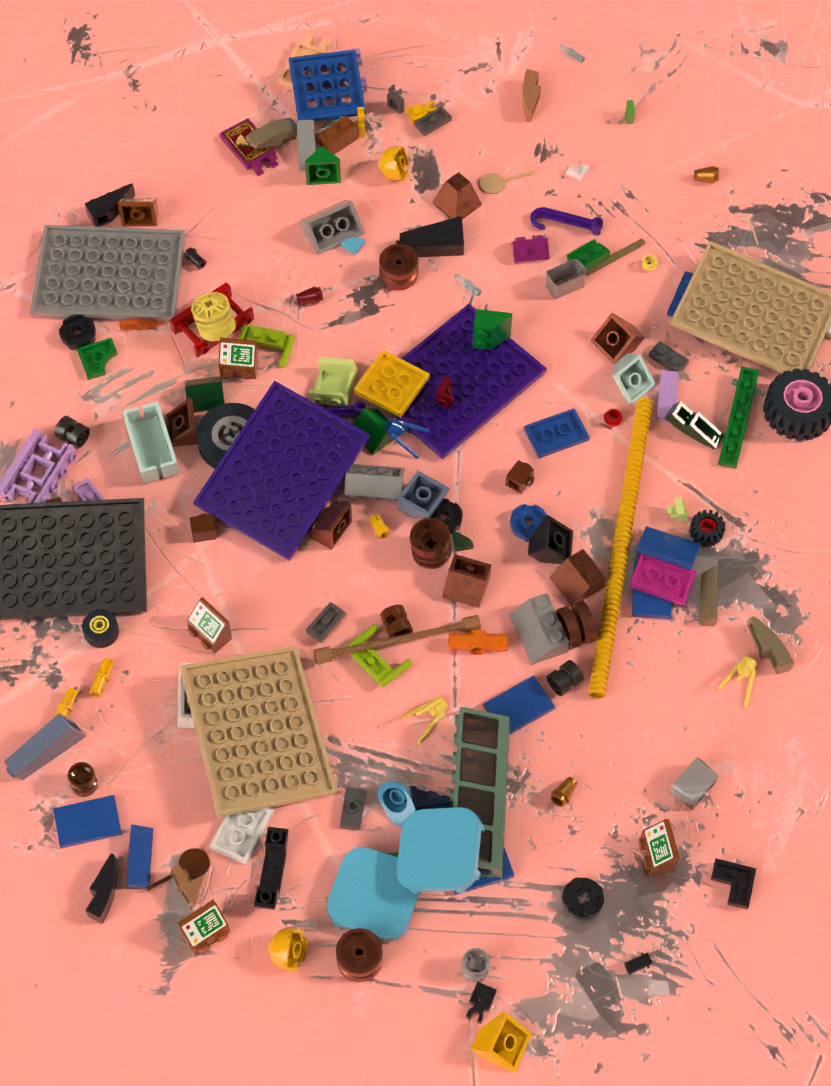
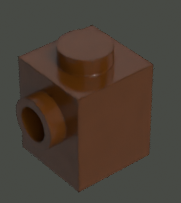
(520, 477)
(203, 527)

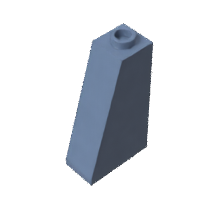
(44, 746)

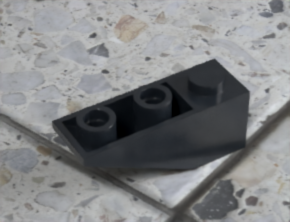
(105, 208)

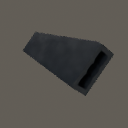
(436, 239)

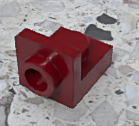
(443, 394)

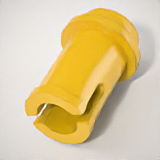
(381, 530)

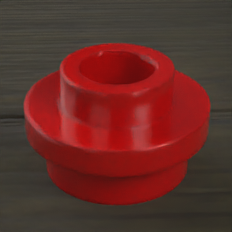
(615, 414)

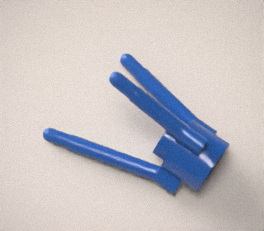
(397, 427)

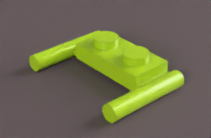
(270, 339)
(373, 663)

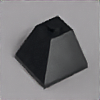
(551, 542)

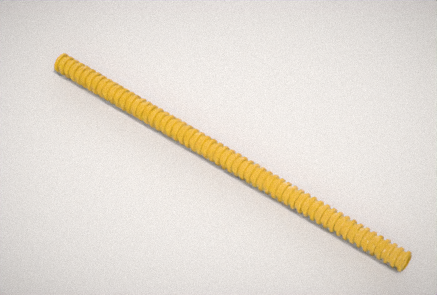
(620, 549)

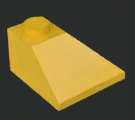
(502, 1042)

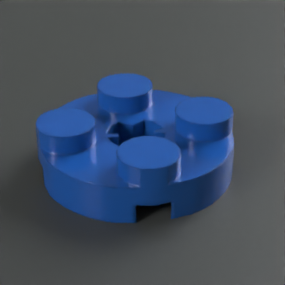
(518, 518)

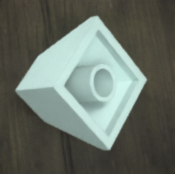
(632, 377)

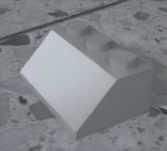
(332, 226)
(374, 482)
(539, 629)

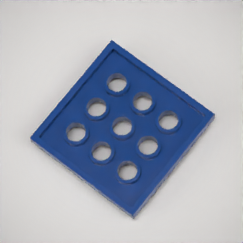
(317, 79)

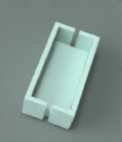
(150, 443)

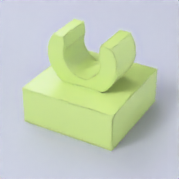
(678, 510)

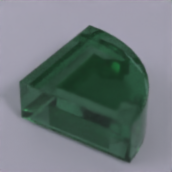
(461, 542)

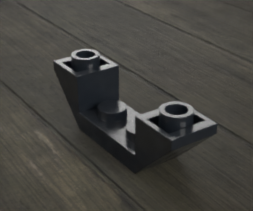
(273, 868)

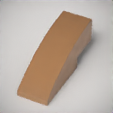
(531, 93)

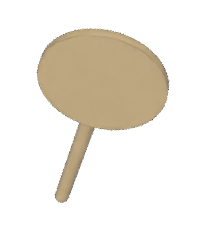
(494, 183)

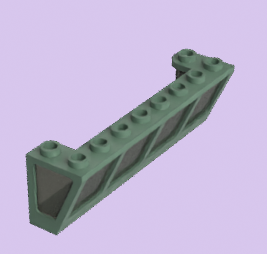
(482, 780)

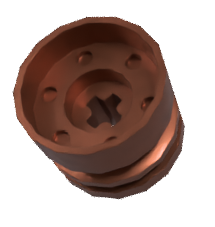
(430, 543)

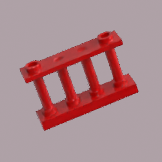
(185, 318)

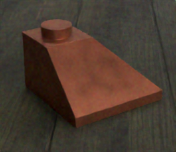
(457, 197)
(617, 338)

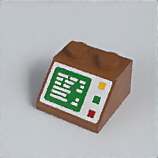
(336, 134)
(138, 211)
(238, 358)
(209, 626)
(659, 848)
(204, 928)

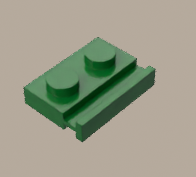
(590, 254)

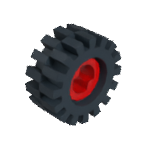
(703, 535)

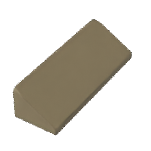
(709, 597)

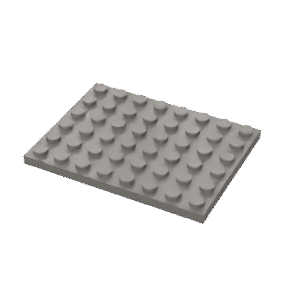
(108, 272)

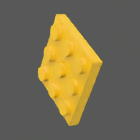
(391, 383)

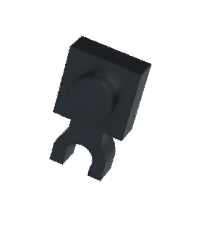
(481, 999)

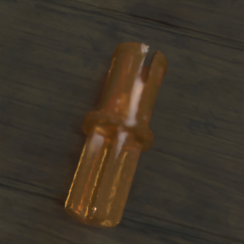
(138, 324)

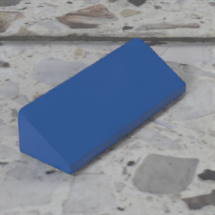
(139, 857)

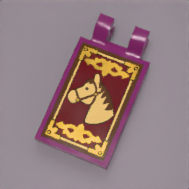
(249, 156)

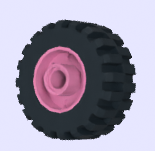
(798, 404)

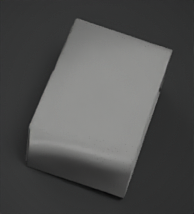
(563, 271)
(694, 783)

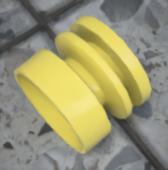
(213, 316)

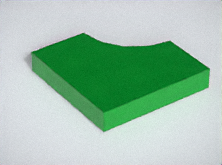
(96, 356)

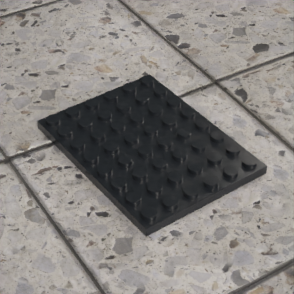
(72, 558)

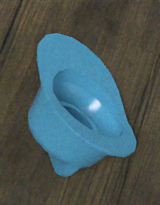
(396, 801)

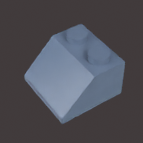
(421, 496)

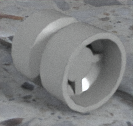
(475, 965)

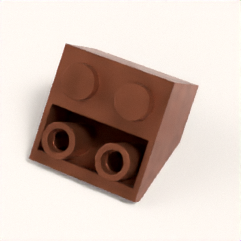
(467, 580)

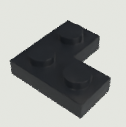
(739, 877)

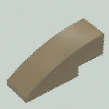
(273, 133)
(770, 646)

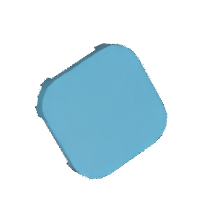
(439, 850)
(370, 895)

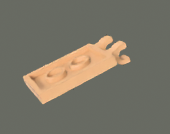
(303, 49)

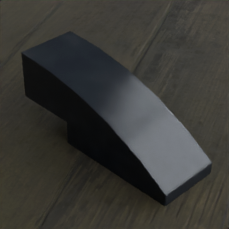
(103, 890)

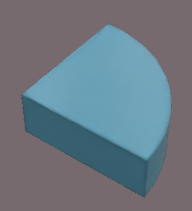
(353, 245)

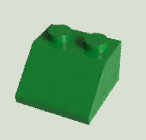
(491, 328)

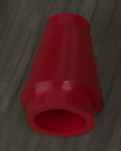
(309, 296)

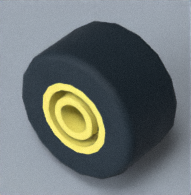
(107, 628)

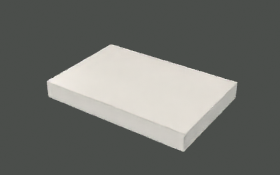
(240, 834)

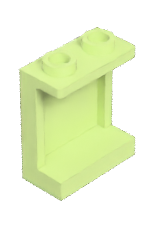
(334, 381)

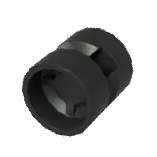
(72, 432)
(567, 676)

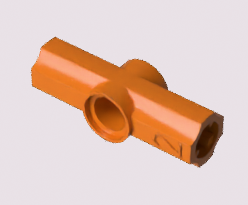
(478, 642)

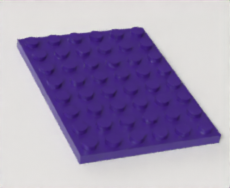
(480, 381)
(281, 470)

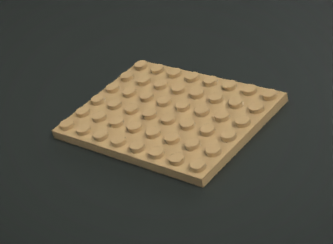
(754, 310)
(257, 731)

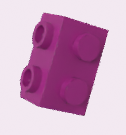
(530, 249)

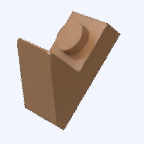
(188, 889)

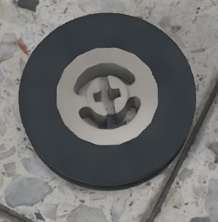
(225, 419)

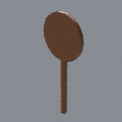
(194, 861)

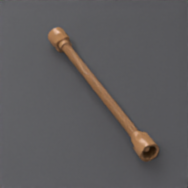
(325, 654)

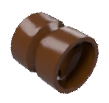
(396, 620)
(82, 779)

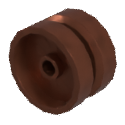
(398, 267)
(577, 624)
(359, 967)

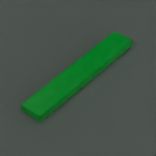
(738, 417)

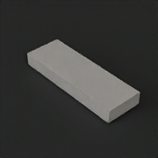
(306, 141)

